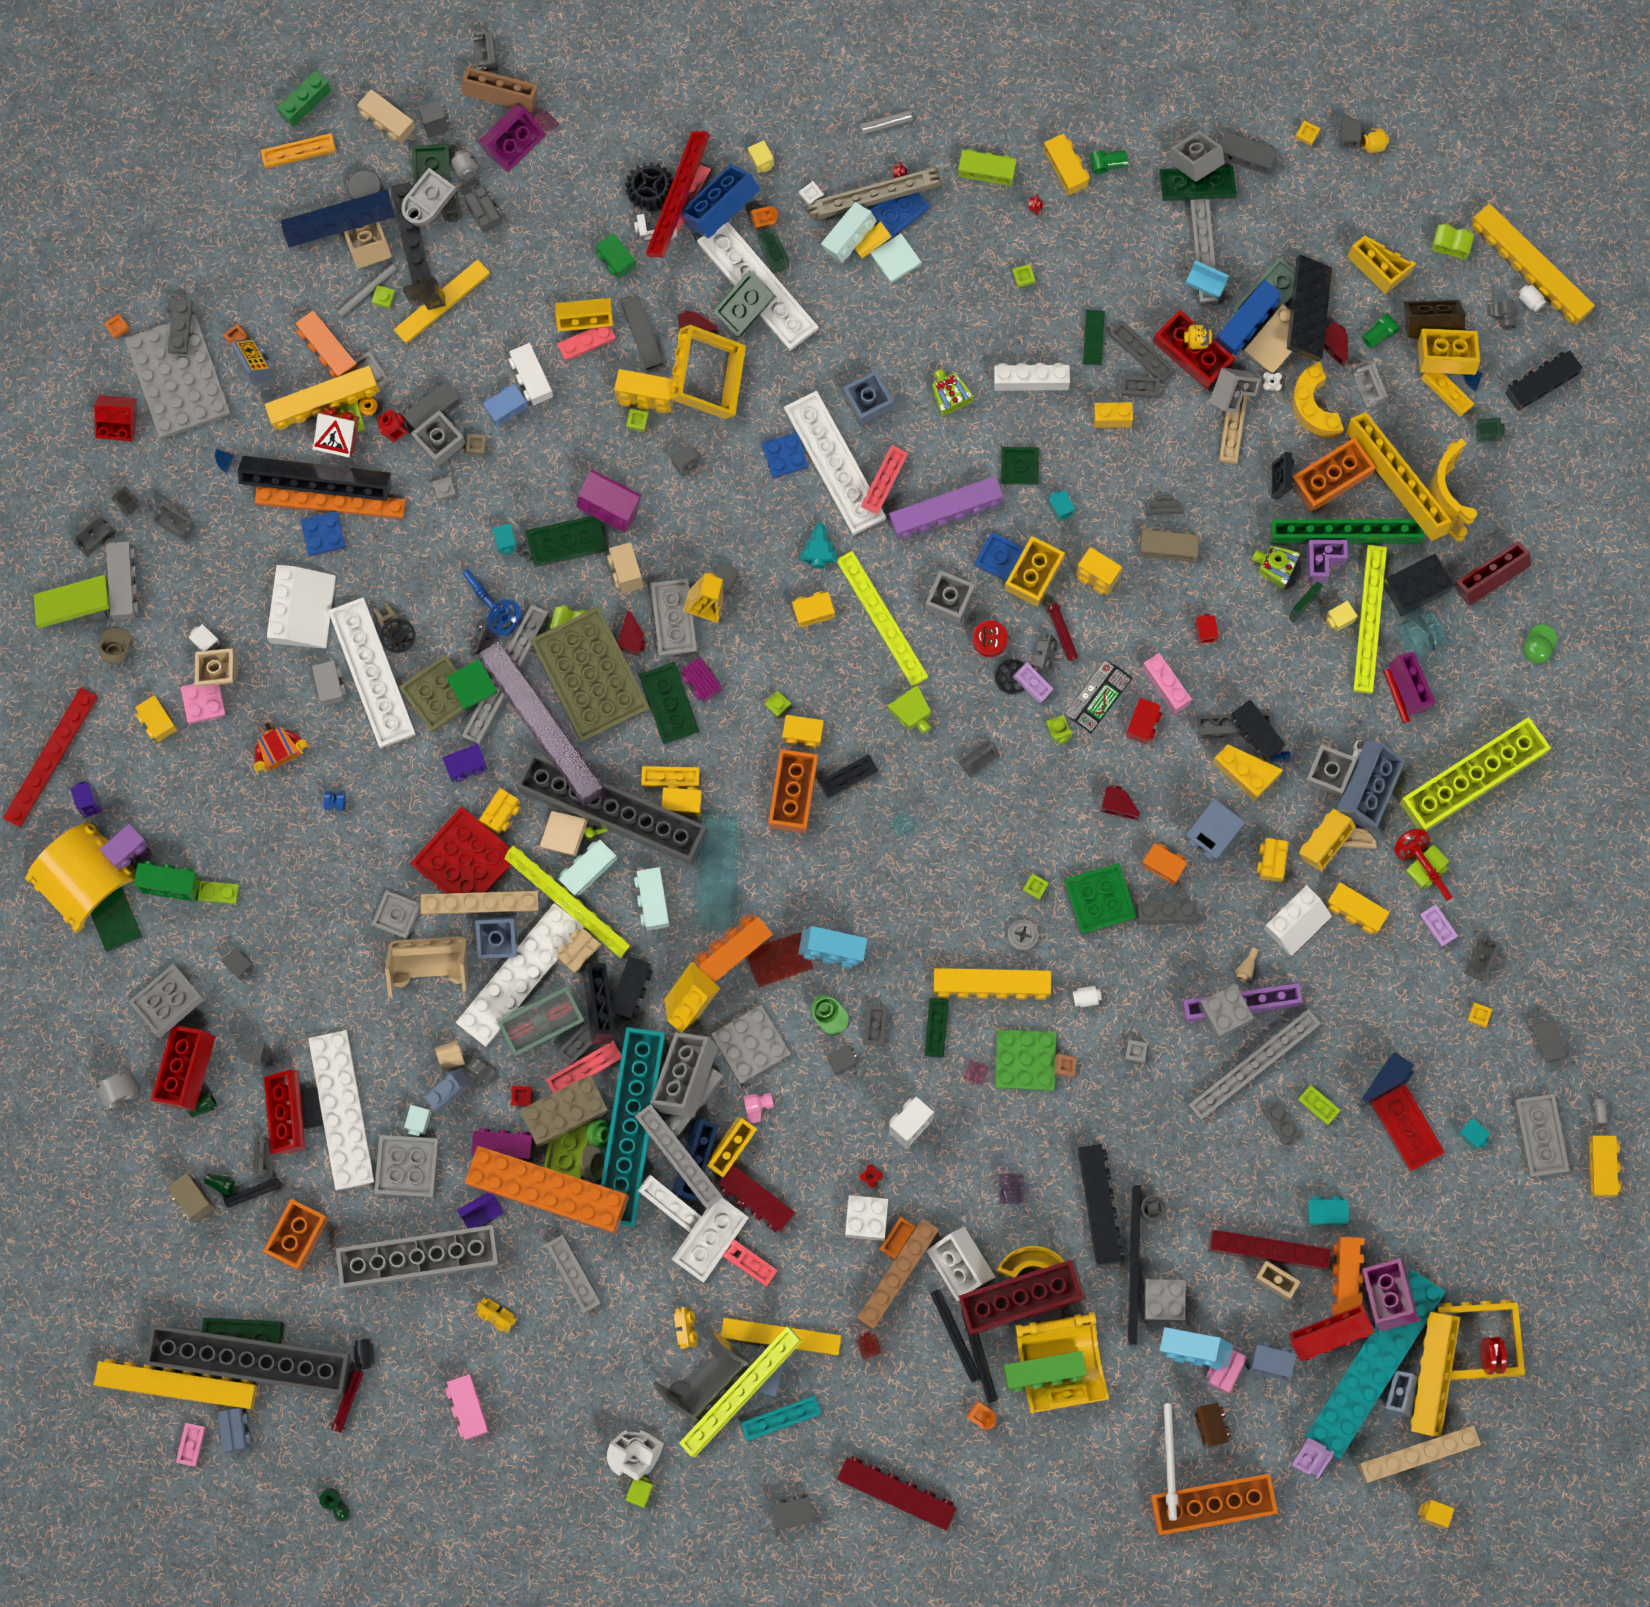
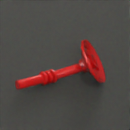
(1417, 851)

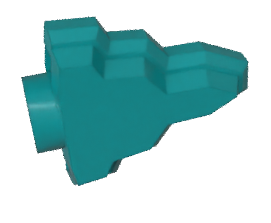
(819, 549)

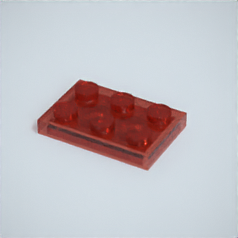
(778, 960)

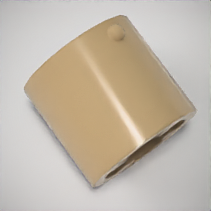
(450, 1055)

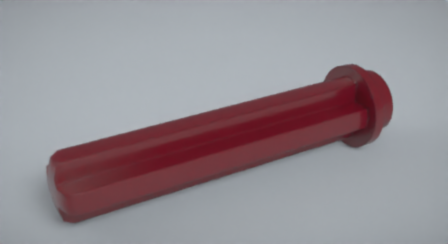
(1062, 631)
(347, 1401)

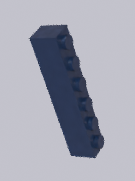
(337, 218)

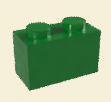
(615, 256)

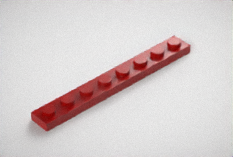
(678, 194)
(50, 757)

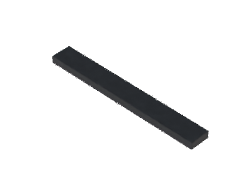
(1134, 1265)

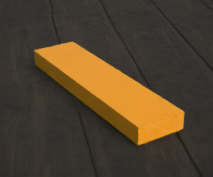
(298, 150)

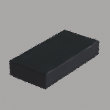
(311, 1108)

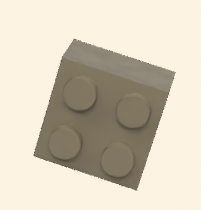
(191, 1198)

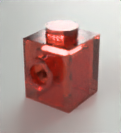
(868, 1346)

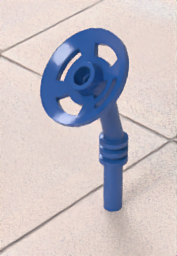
(495, 612)

